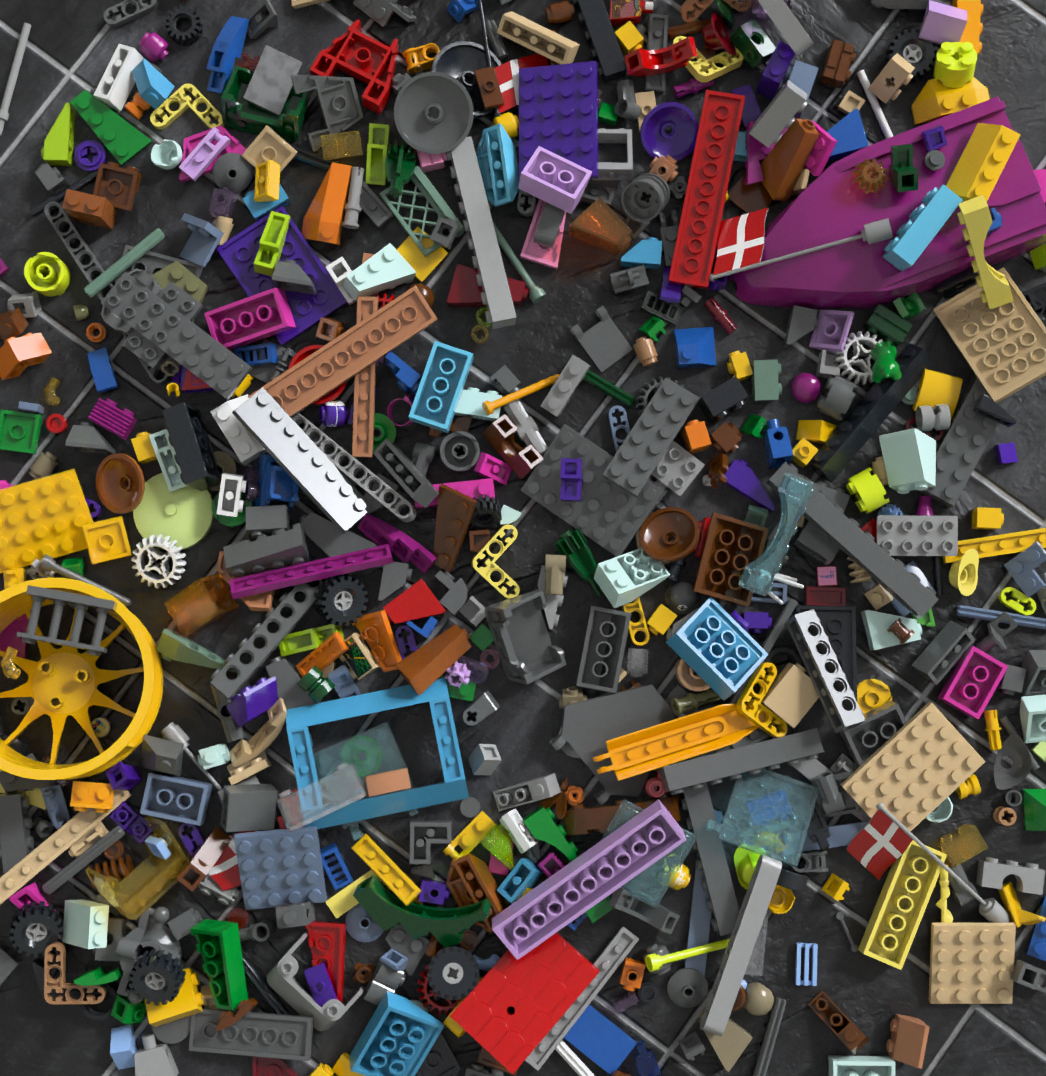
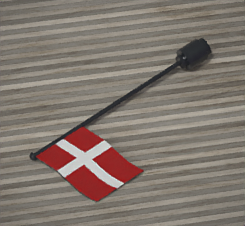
(508, 73)

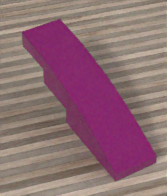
(400, 544)

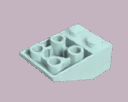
(629, 576)

